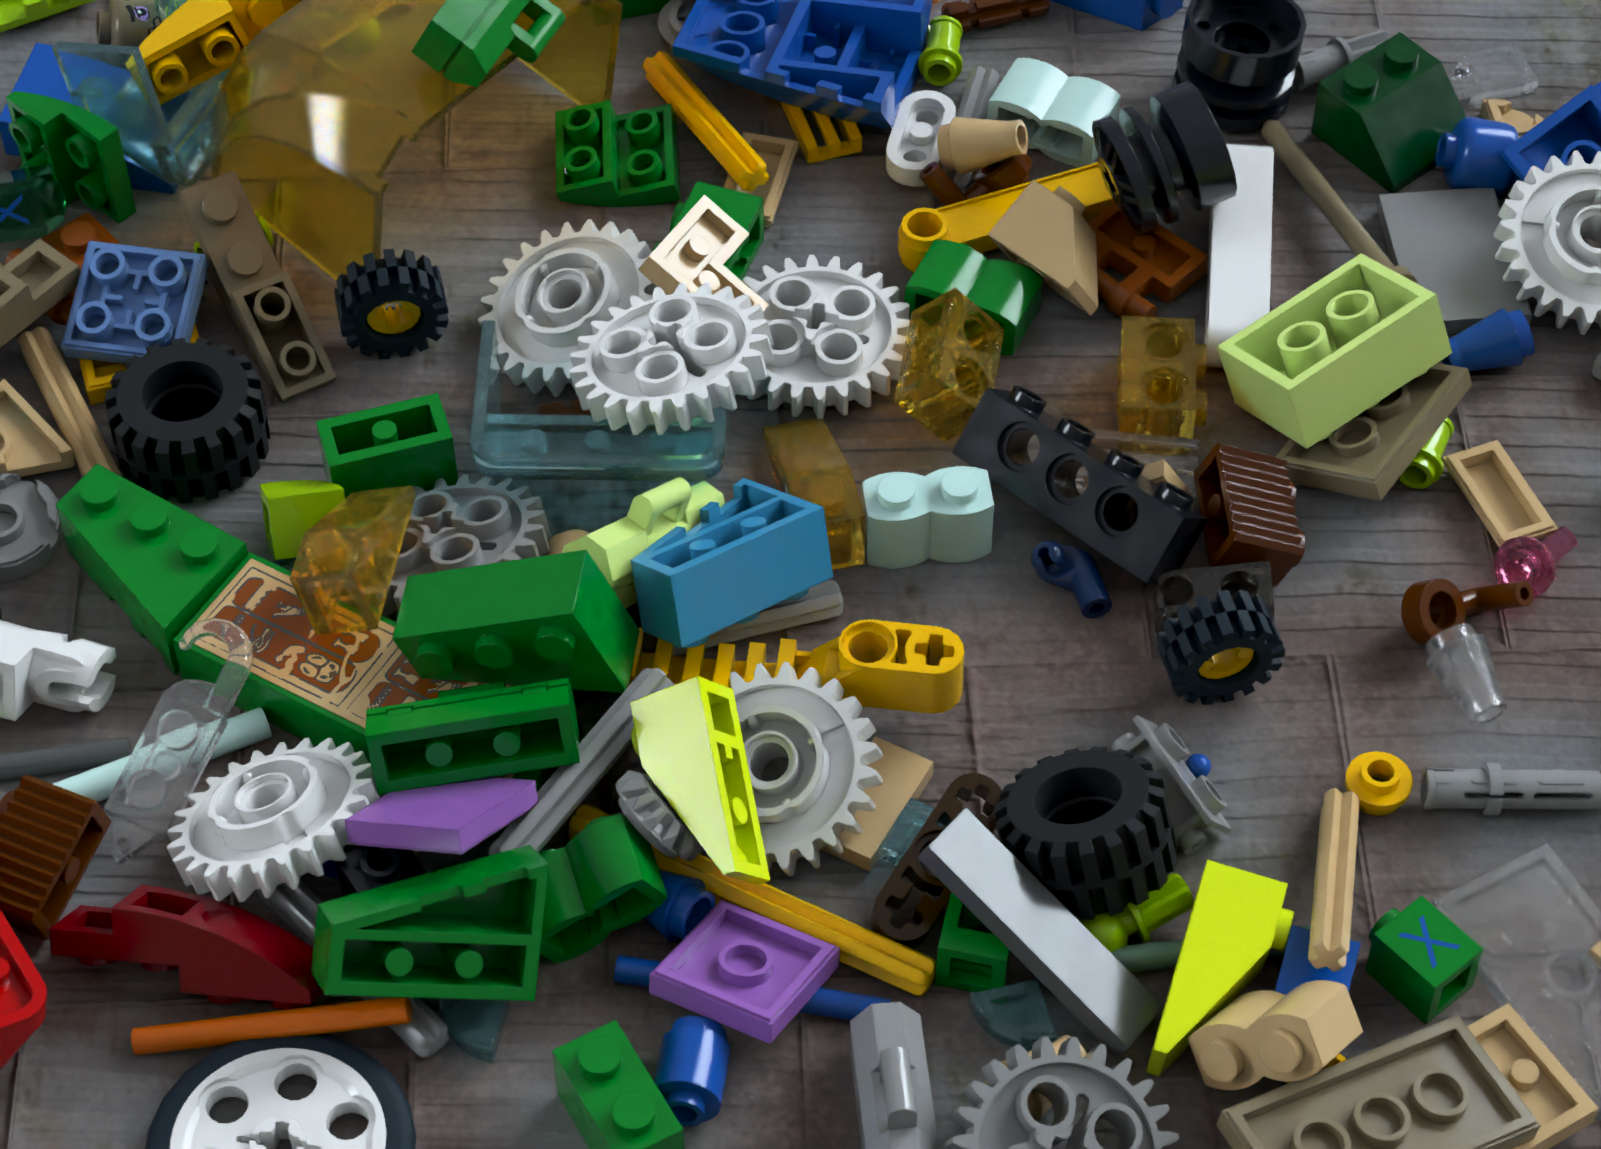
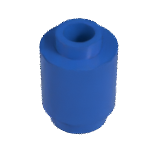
(693, 1068)

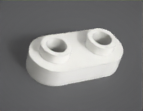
(915, 133)

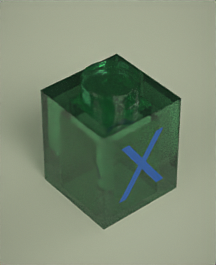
(30, 203)

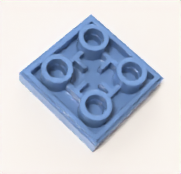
(132, 301)

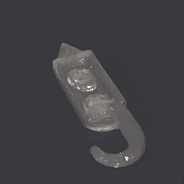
(176, 745)

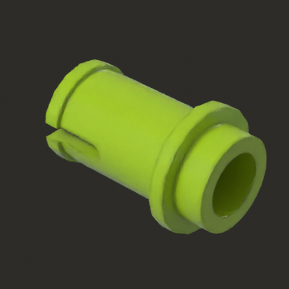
(941, 59)
(1427, 465)

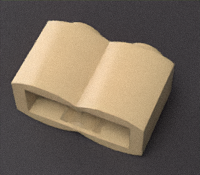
(1275, 1035)

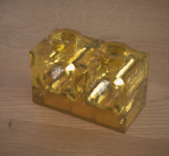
(948, 363)
(1159, 377)

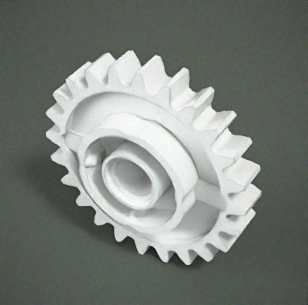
(1545, 243)
(556, 296)
(825, 763)
(271, 819)

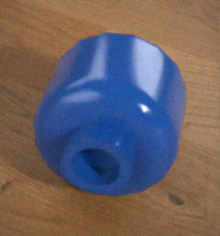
(1473, 155)

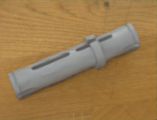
(1500, 788)

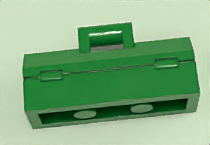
(473, 34)
(472, 734)

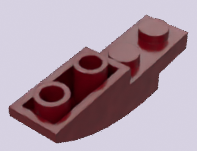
(212, 943)

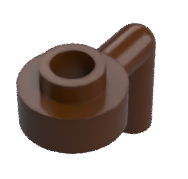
(986, 180)
(1438, 604)

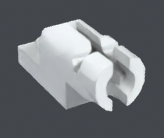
(51, 671)

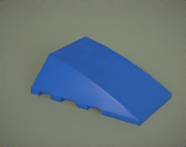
(814, 54)

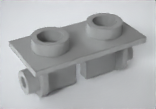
(1191, 801)

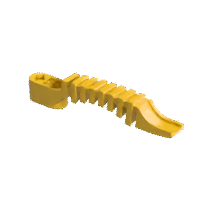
(872, 659)

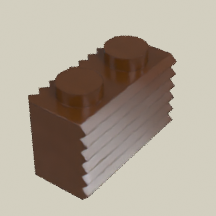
(1249, 510)
(44, 851)

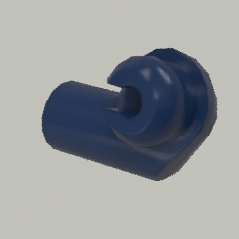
(1075, 572)

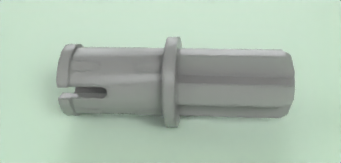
(1324, 61)

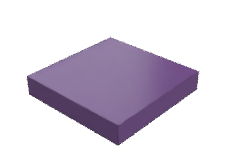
(442, 816)
(744, 971)

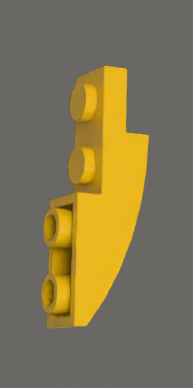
(204, 41)

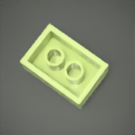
(1335, 350)

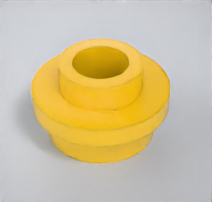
(1375, 796)

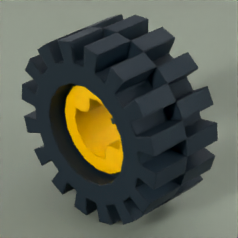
(388, 280)
(1220, 647)

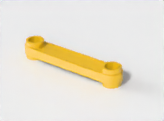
(973, 219)

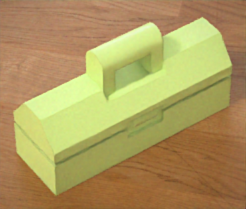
(647, 521)

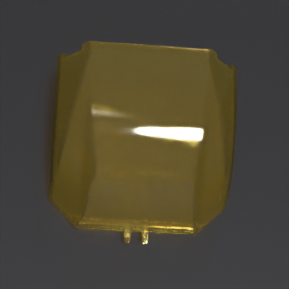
(336, 91)

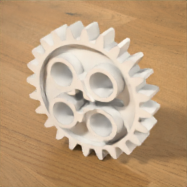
(830, 335)
(671, 358)

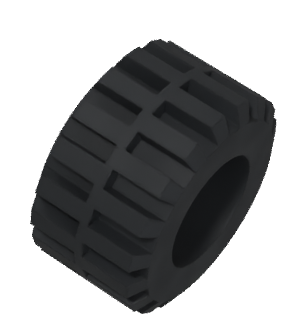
(180, 385)
(1090, 828)

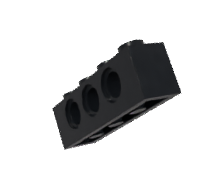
(998, 442)

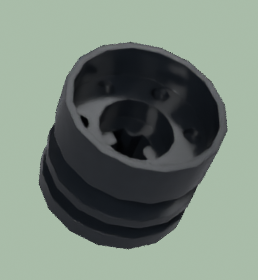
(1242, 58)
(1176, 153)

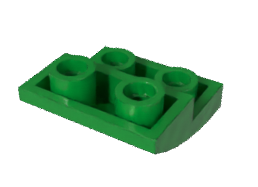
(79, 147)
(617, 157)

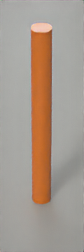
(271, 1024)

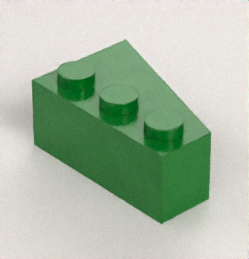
(146, 554)
(519, 624)
(438, 933)

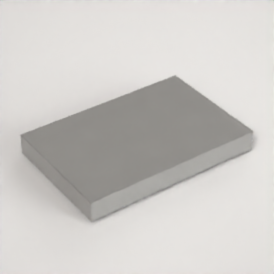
(1451, 251)

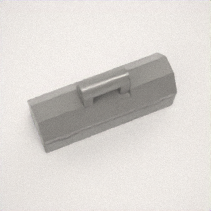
(891, 1078)

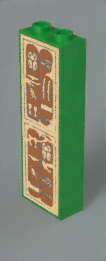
(305, 679)

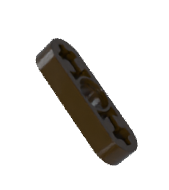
(897, 890)

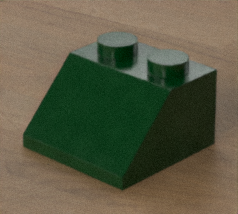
(1388, 111)

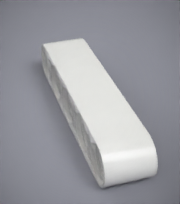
(1240, 250)

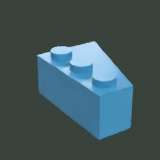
(731, 564)

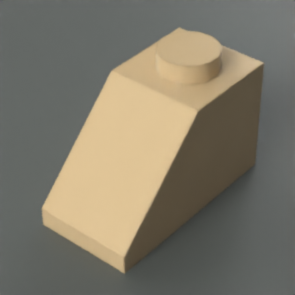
(1052, 240)

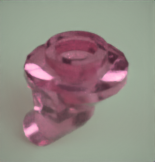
(1533, 560)

